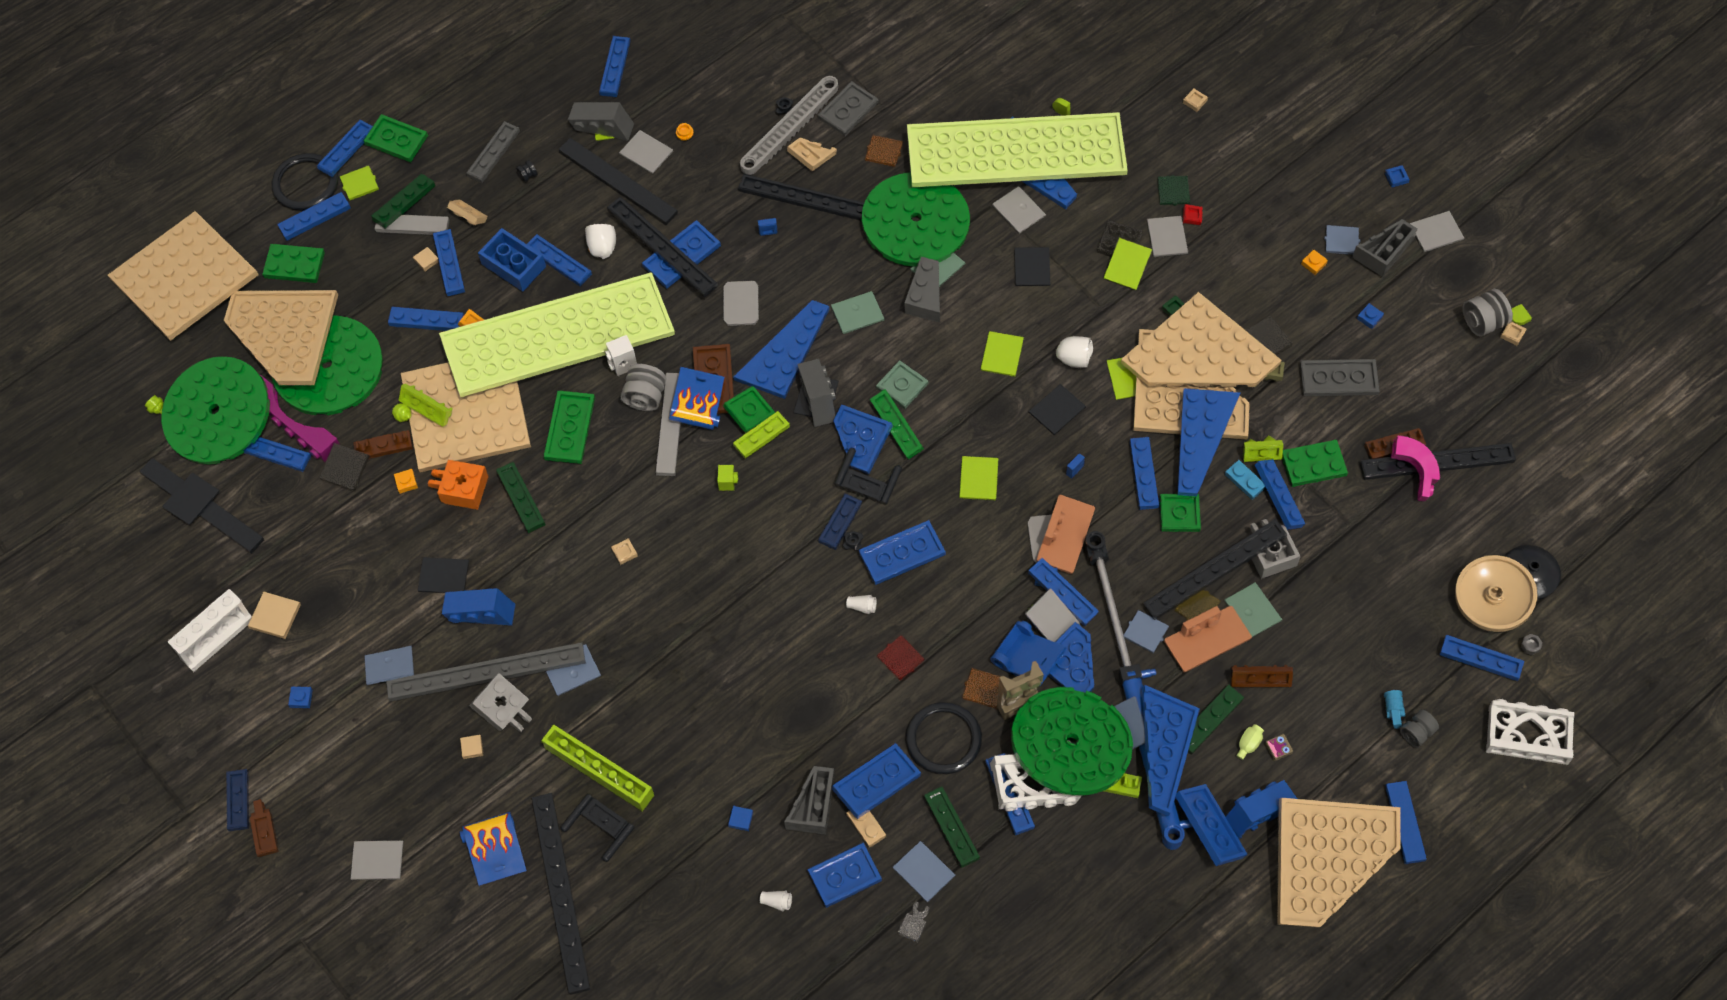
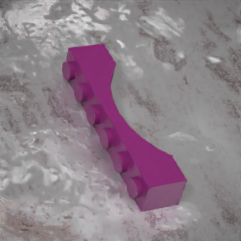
(316, 439)

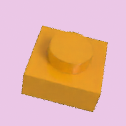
(1314, 262)
(469, 318)
(405, 481)

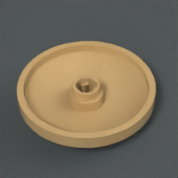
(1496, 593)

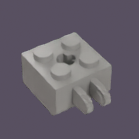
(1277, 557)
(501, 715)

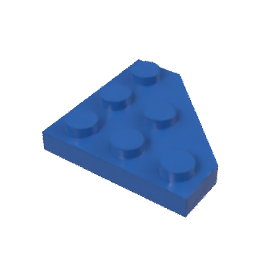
(864, 434)
(1076, 664)

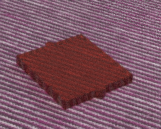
(900, 657)

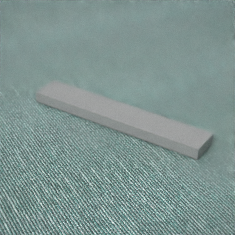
(669, 431)

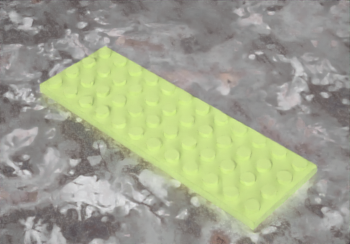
(1016, 149)
(555, 334)

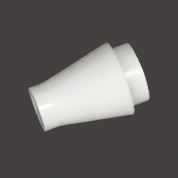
(864, 604)
(777, 899)

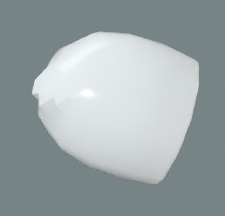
(600, 240)
(1075, 351)

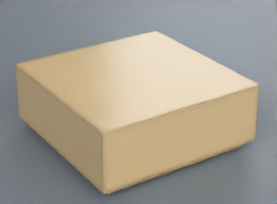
(1195, 100)
(426, 259)
(1513, 333)
(624, 551)
(471, 746)

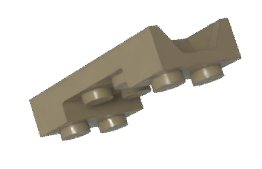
(1016, 691)

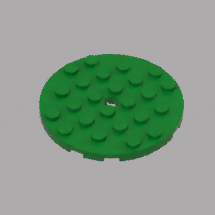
(904, 241)
(349, 379)
(241, 414)
(1071, 769)

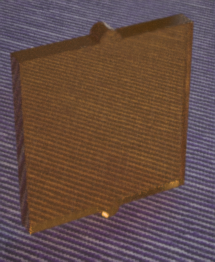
(884, 150)
(982, 688)

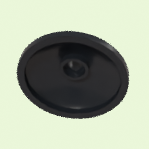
(1548, 571)

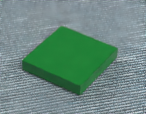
(748, 409)
(1180, 513)

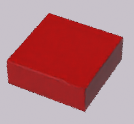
(1192, 214)

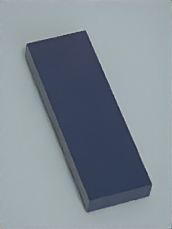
(840, 521)
(237, 800)

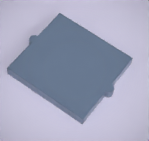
(1341, 239)
(1145, 631)

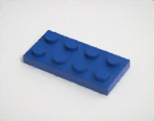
(694, 242)
(902, 552)
(876, 781)
(1210, 824)

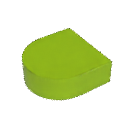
(1061, 106)
(1520, 315)

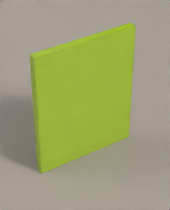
(1127, 264)
(1002, 353)
(1122, 379)
(979, 478)

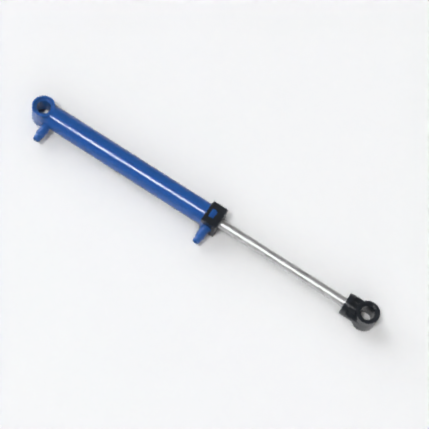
(1131, 679)

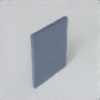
(389, 665)
(571, 677)
(1130, 711)
(923, 871)

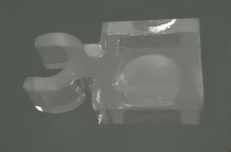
(913, 924)

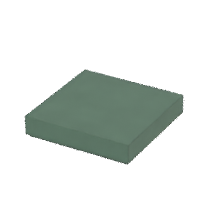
(902, 384)

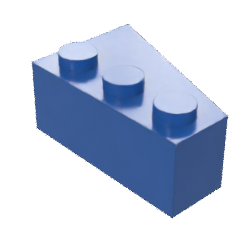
(479, 606)
(1258, 807)

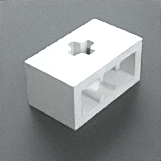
(620, 355)

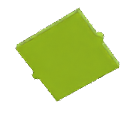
(359, 183)

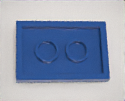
(844, 875)

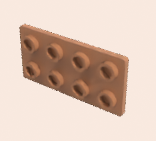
(1066, 533)
(1207, 637)

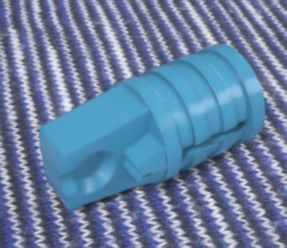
(1395, 707)

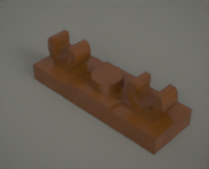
(385, 444)
(1383, 447)
(1261, 676)

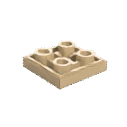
(274, 615)

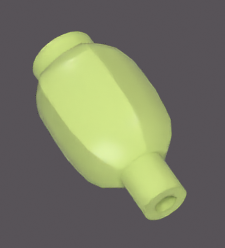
(1250, 741)

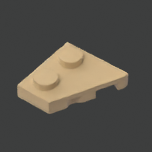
(810, 153)

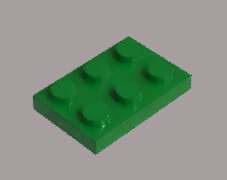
(395, 138)
(293, 263)
(1314, 463)

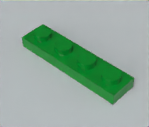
(901, 430)

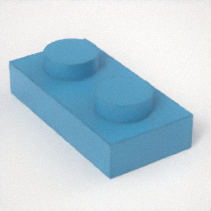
(1245, 479)

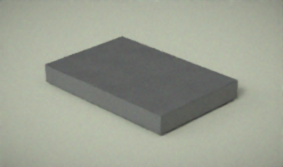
(848, 108)

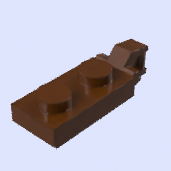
(263, 830)

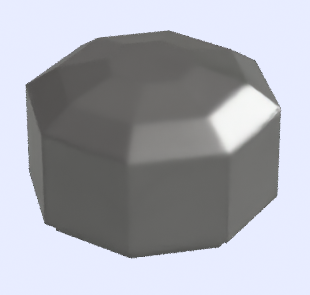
(1531, 644)

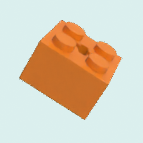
(460, 484)

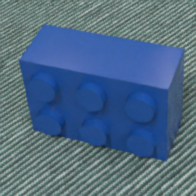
(512, 259)

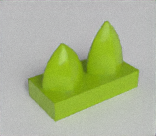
(1263, 450)

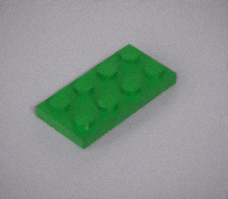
(569, 427)

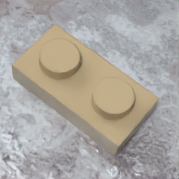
(466, 211)
(867, 828)

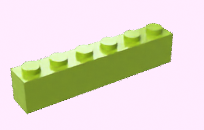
(598, 767)

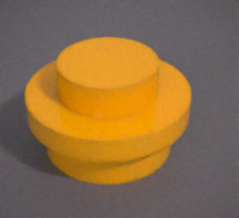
(684, 131)

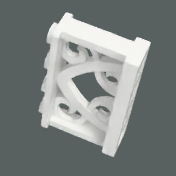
(210, 630)
(1538, 715)
(1034, 798)

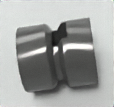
(1421, 727)

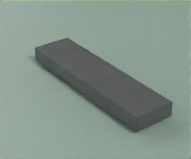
(493, 152)

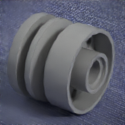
(1487, 312)
(643, 387)

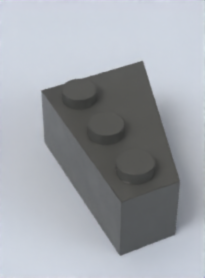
(602, 119)

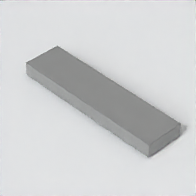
(416, 225)

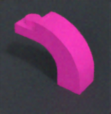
(1422, 459)

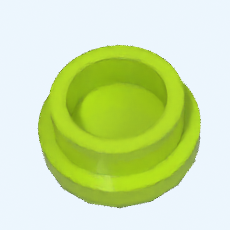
(154, 405)
(401, 412)

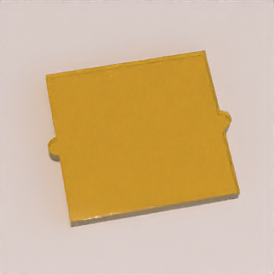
(1197, 605)

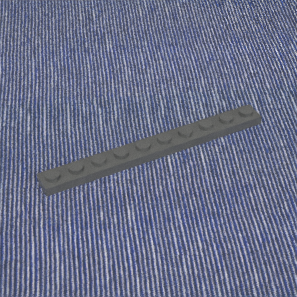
(485, 671)

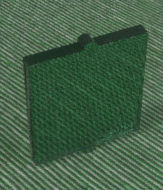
(1173, 190)

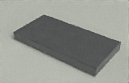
(1339, 377)

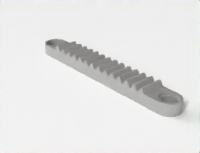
(789, 125)

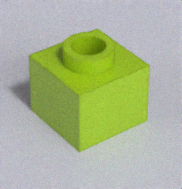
(727, 477)

